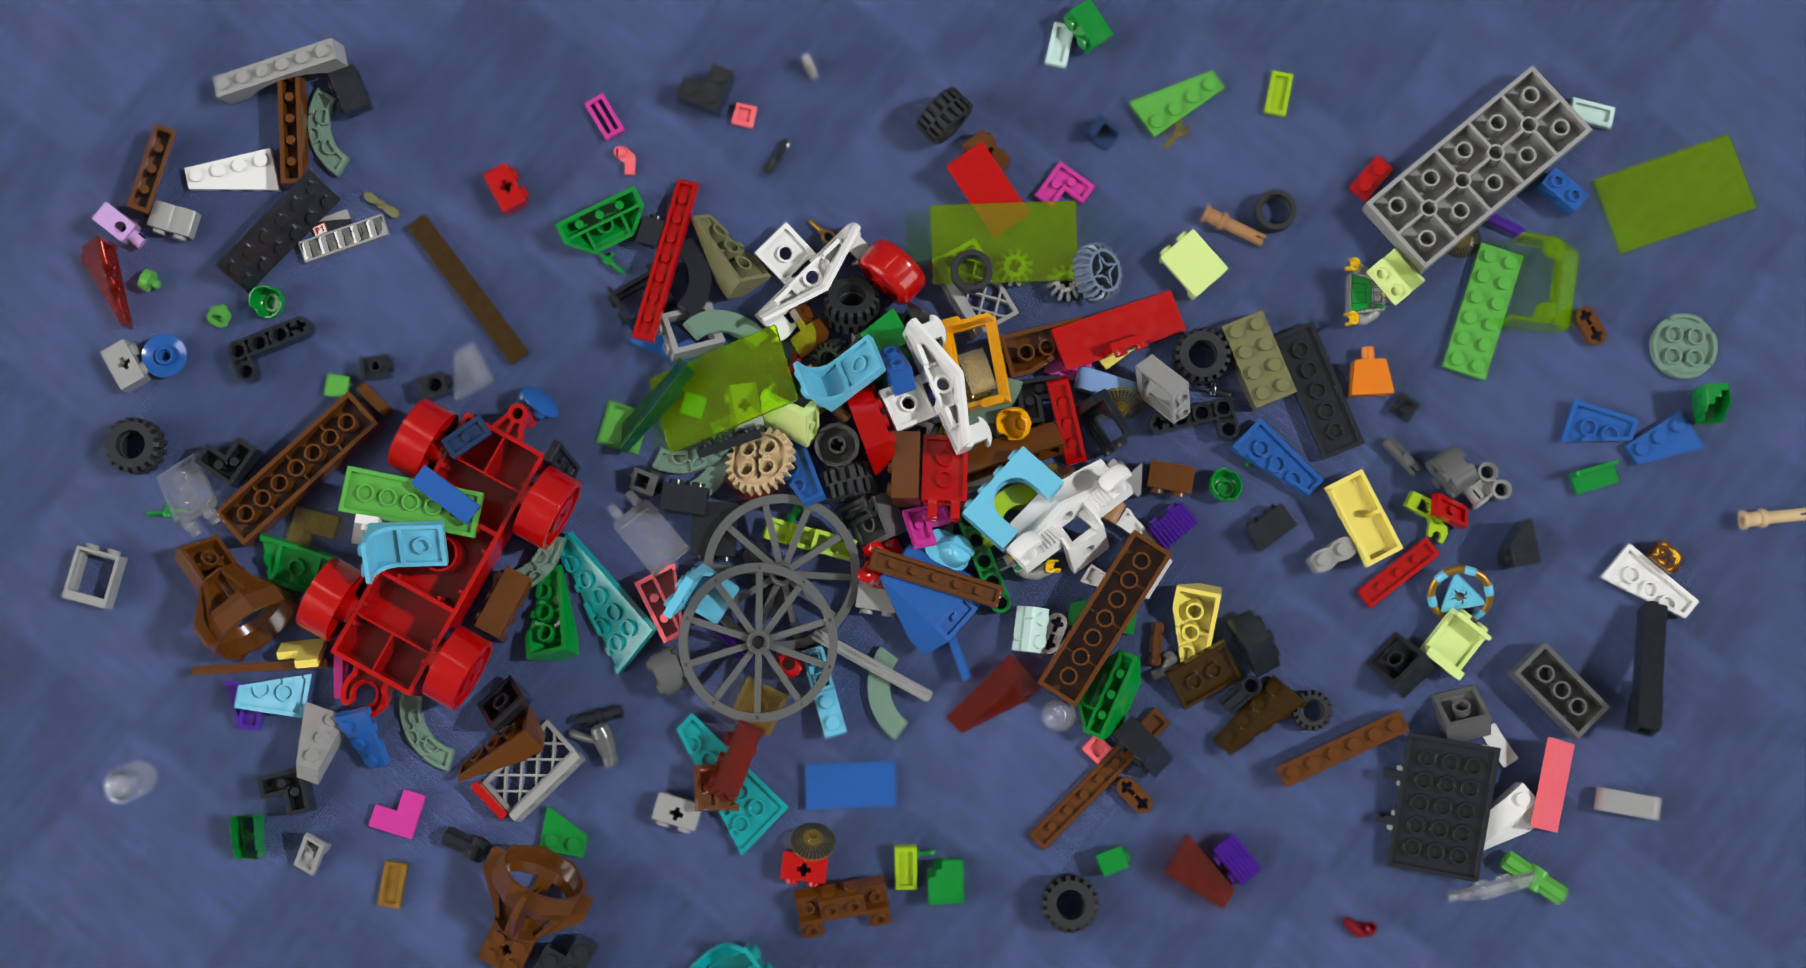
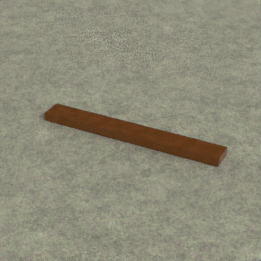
(1091, 786)

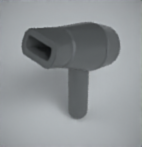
(603, 739)

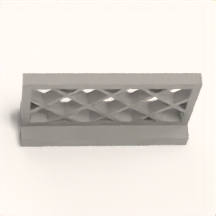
(965, 310)
(543, 787)

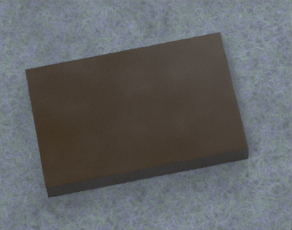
(1203, 674)

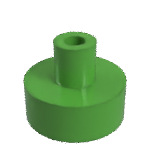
(148, 280)
(219, 316)

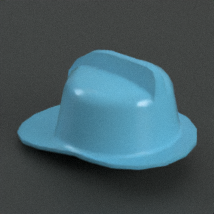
(950, 550)

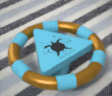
(1460, 593)

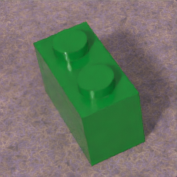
(1088, 26)

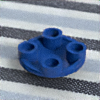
(539, 401)

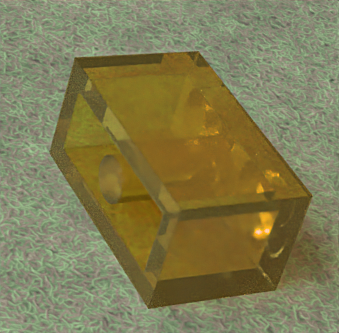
(977, 374)

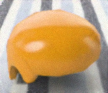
(1013, 423)

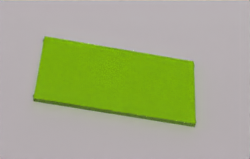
(1674, 193)
(1019, 238)
(729, 389)

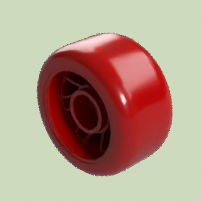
(892, 271)

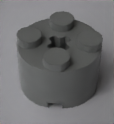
(844, 435)
(1452, 471)
(668, 670)

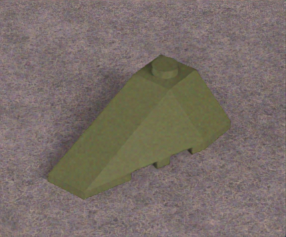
(731, 265)

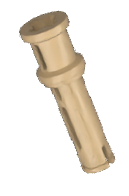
(1763, 517)

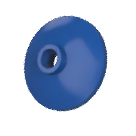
(156, 349)

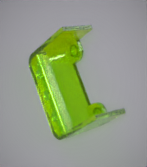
(1557, 313)

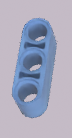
(1093, 381)

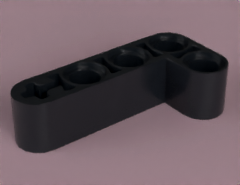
(272, 345)
(1191, 419)

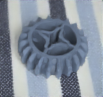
(1097, 272)

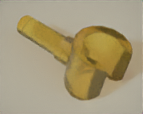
(1177, 133)

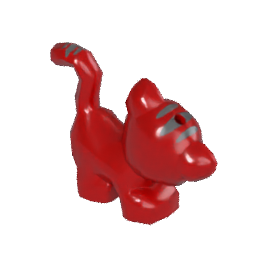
(871, 577)

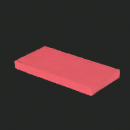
(1552, 785)

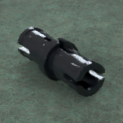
(600, 716)

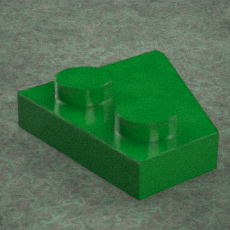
(562, 835)

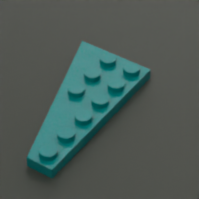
(609, 607)
(756, 800)

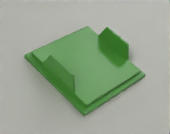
(611, 426)

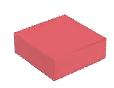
(744, 115)
(1096, 749)

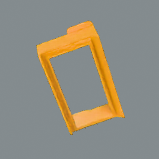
(955, 325)

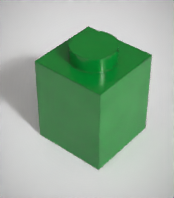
(1112, 860)

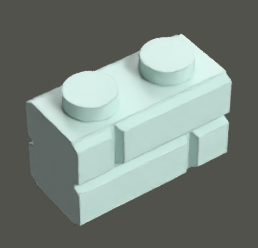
(1030, 629)

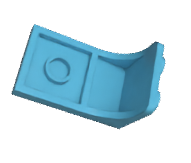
(842, 377)
(402, 545)
(711, 607)

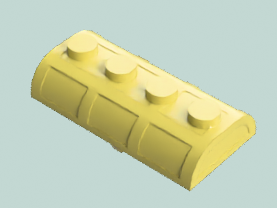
(1363, 518)

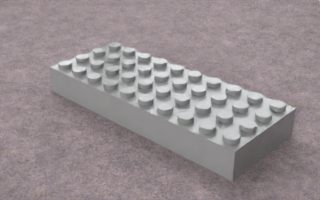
(1476, 169)

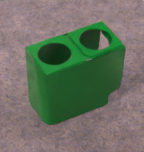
(1710, 403)
(239, 843)
(946, 882)

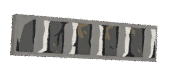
(344, 238)

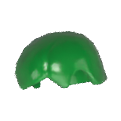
(267, 301)
(1225, 485)

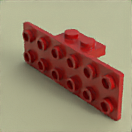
(1118, 330)

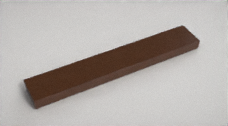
(935, 577)
(254, 667)

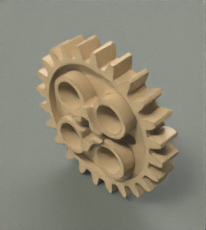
(760, 462)

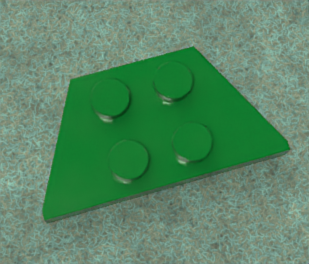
(292, 563)

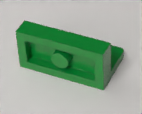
(1594, 477)

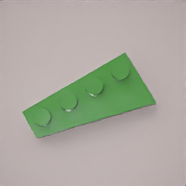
(1167, 106)

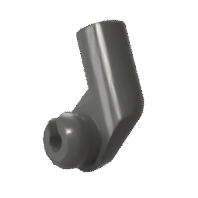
(1170, 660)

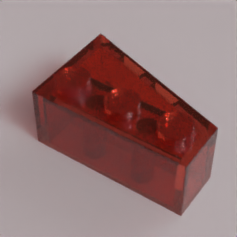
(734, 761)
(1196, 871)

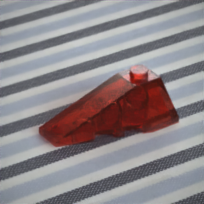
(104, 267)
(999, 692)

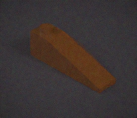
(1030, 348)
(515, 744)

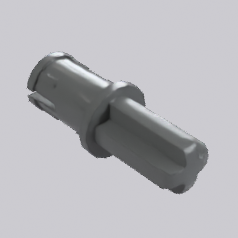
(1401, 455)

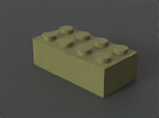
(1257, 361)

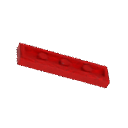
(1066, 420)
(1397, 572)

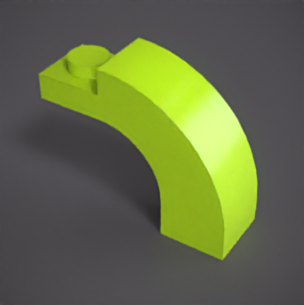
(1011, 498)

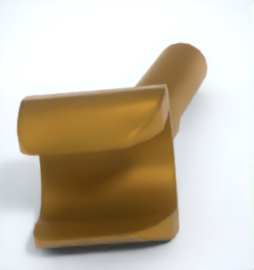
(821, 231)

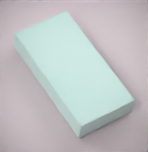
(1059, 46)
(1594, 113)

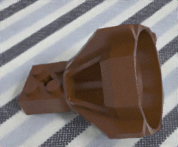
(228, 596)
(528, 914)

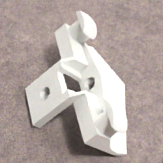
(797, 289)
(950, 404)
(1085, 494)

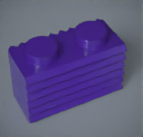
(1172, 525)
(1235, 859)

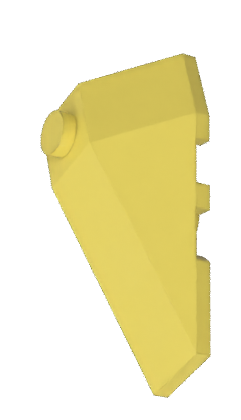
(1195, 616)

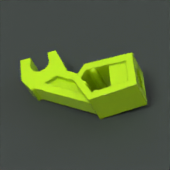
(1434, 525)

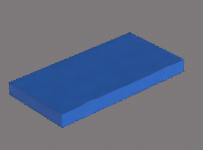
(850, 785)

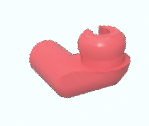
(627, 158)

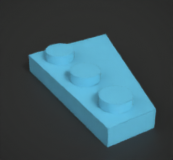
(275, 696)

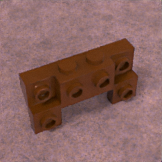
(842, 901)

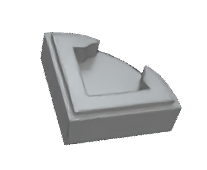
(809, 67)

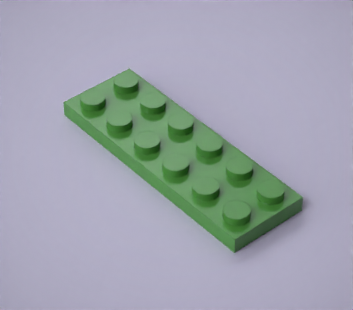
(1482, 311)
(397, 500)

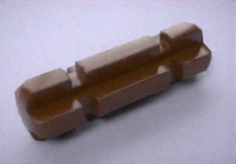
(1156, 644)

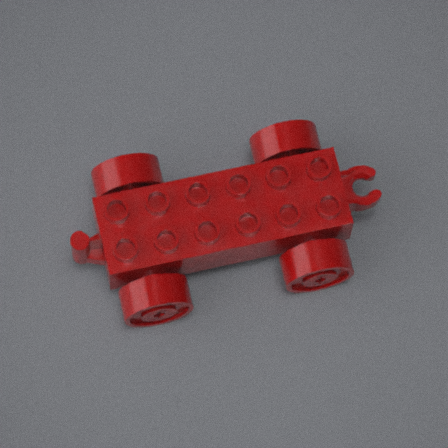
(410, 619)

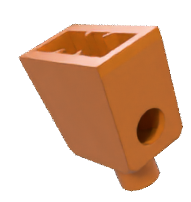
(1369, 376)

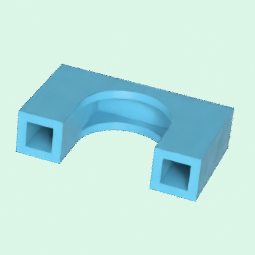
(1021, 468)

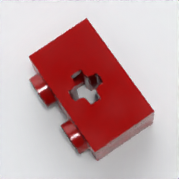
(497, 180)
(792, 875)

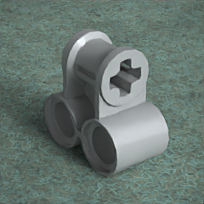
(1484, 488)

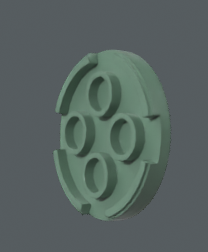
(1683, 346)

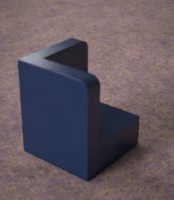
(1103, 133)

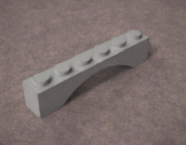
(311, 59)

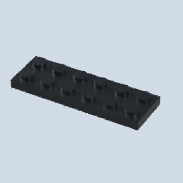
(278, 231)
(1319, 391)

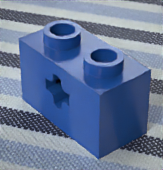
(1561, 191)
(899, 371)

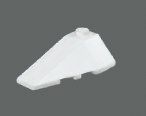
(1510, 815)

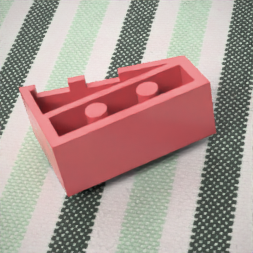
(654, 593)

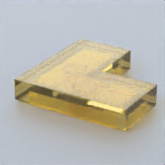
(310, 522)

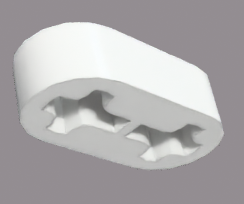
(1058, 635)

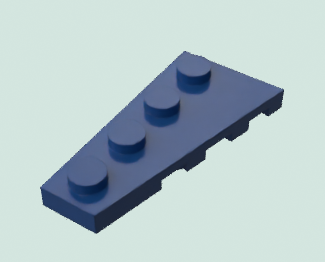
(1273, 455)
(804, 477)

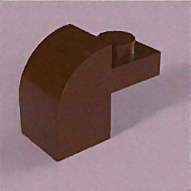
(812, 332)

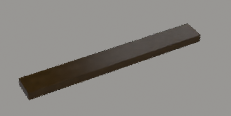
(468, 289)

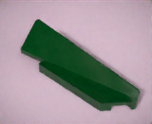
(655, 405)

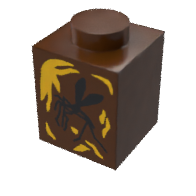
(1665, 556)

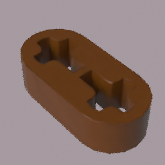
(1585, 329)
(375, 399)
(1137, 791)

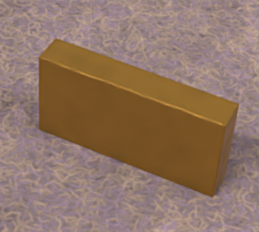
(393, 884)

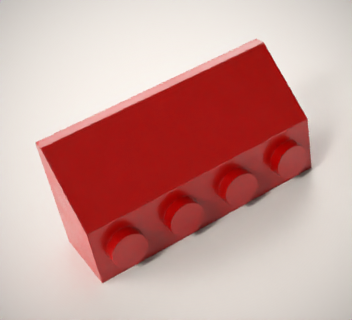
(873, 427)

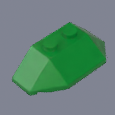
(603, 223)
(1110, 694)

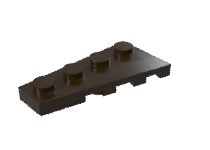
(1258, 715)

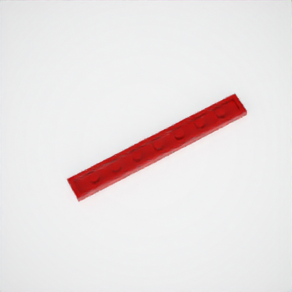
(665, 261)

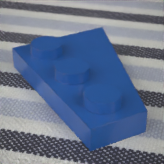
(1596, 423)
(1664, 440)
(362, 734)

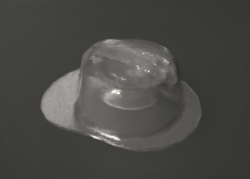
(130, 781)

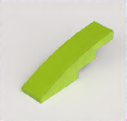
(809, 539)

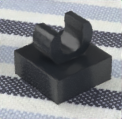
(1404, 407)

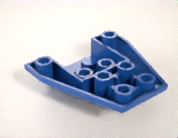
(927, 614)

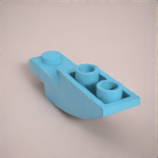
(827, 700)

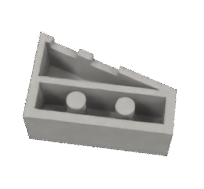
(317, 743)

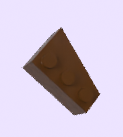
(906, 469)
(503, 603)

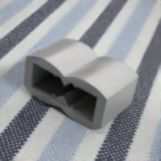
(173, 220)
(1334, 552)

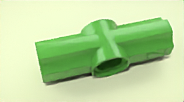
(1544, 885)

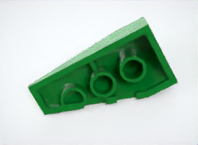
(553, 625)

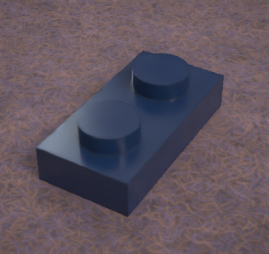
(466, 437)

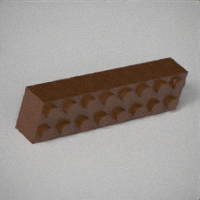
(299, 469)
(1104, 618)

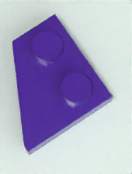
(243, 718)

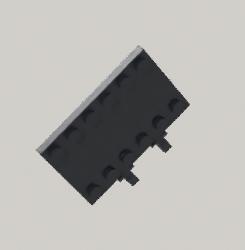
(1441, 806)

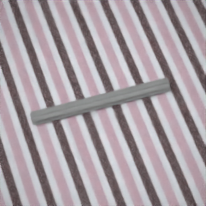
(875, 667)

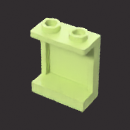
(1192, 263)
(1395, 276)
(796, 422)
(1454, 641)

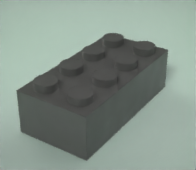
(1558, 690)

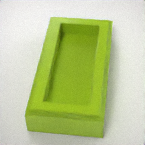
(1278, 94)
(905, 866)

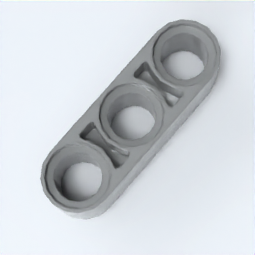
(1627, 803)

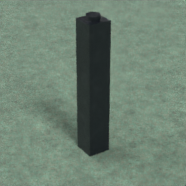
(1648, 669)

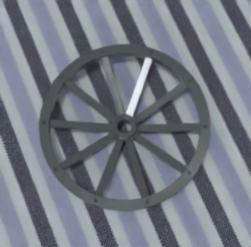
(764, 501)
(757, 715)

